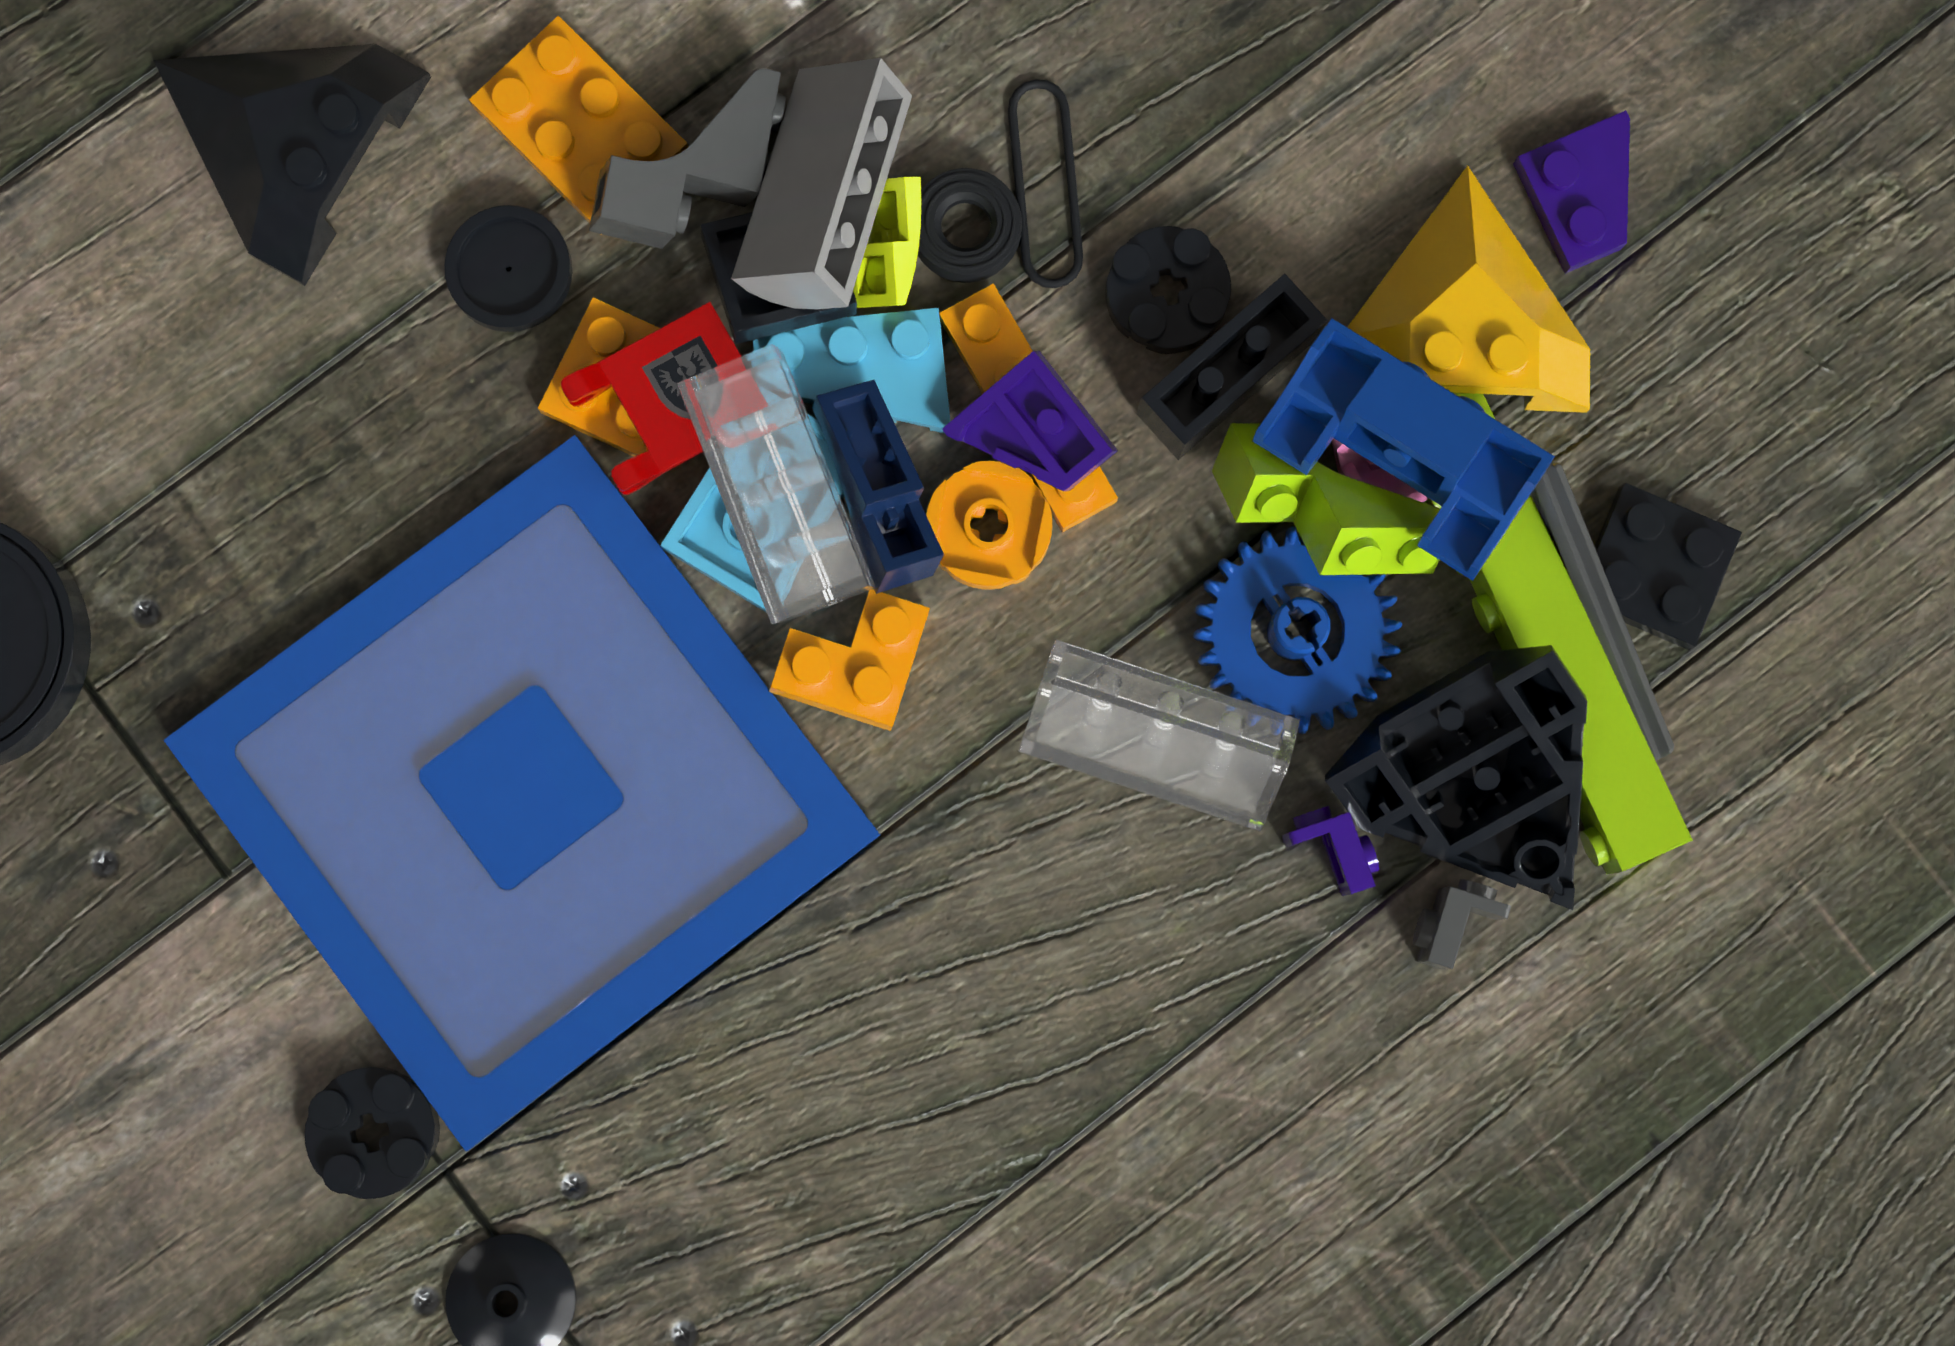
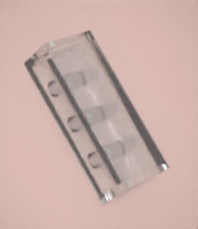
(776, 484)
(1159, 735)

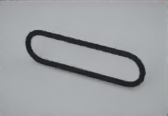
(1071, 182)

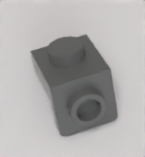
(1442, 928)

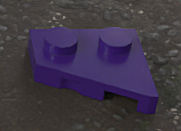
(1581, 190)
(1035, 426)

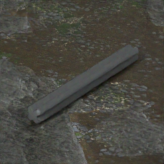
(1575, 547)

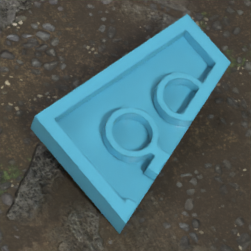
(892, 348)

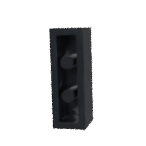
(1231, 366)

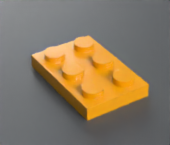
(571, 114)

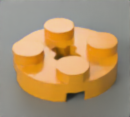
(1019, 505)

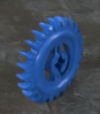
(1330, 683)

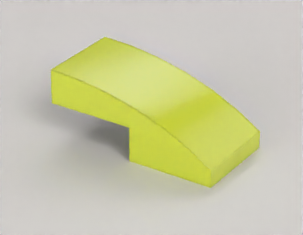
(892, 246)

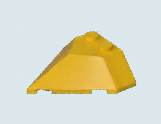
(1478, 310)

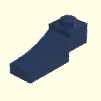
(878, 486)

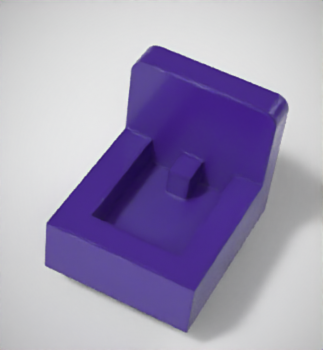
(1349, 854)

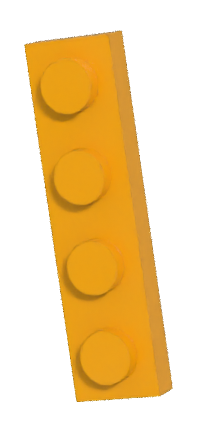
(990, 348)

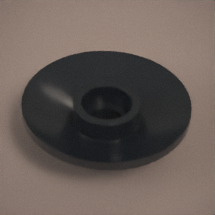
(529, 1271)

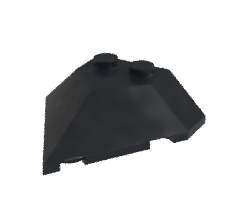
(288, 136)
(1479, 770)

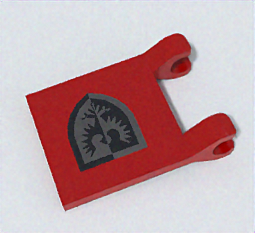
(647, 387)

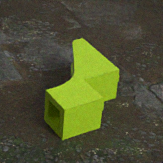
(1341, 520)

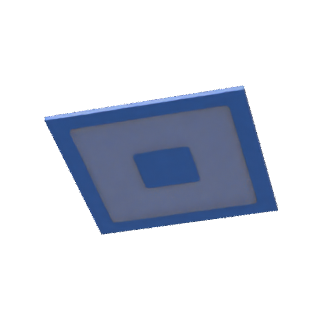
(521, 791)

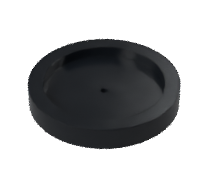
(504, 240)

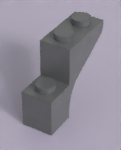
(723, 163)

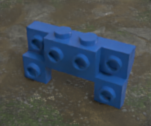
(1412, 431)

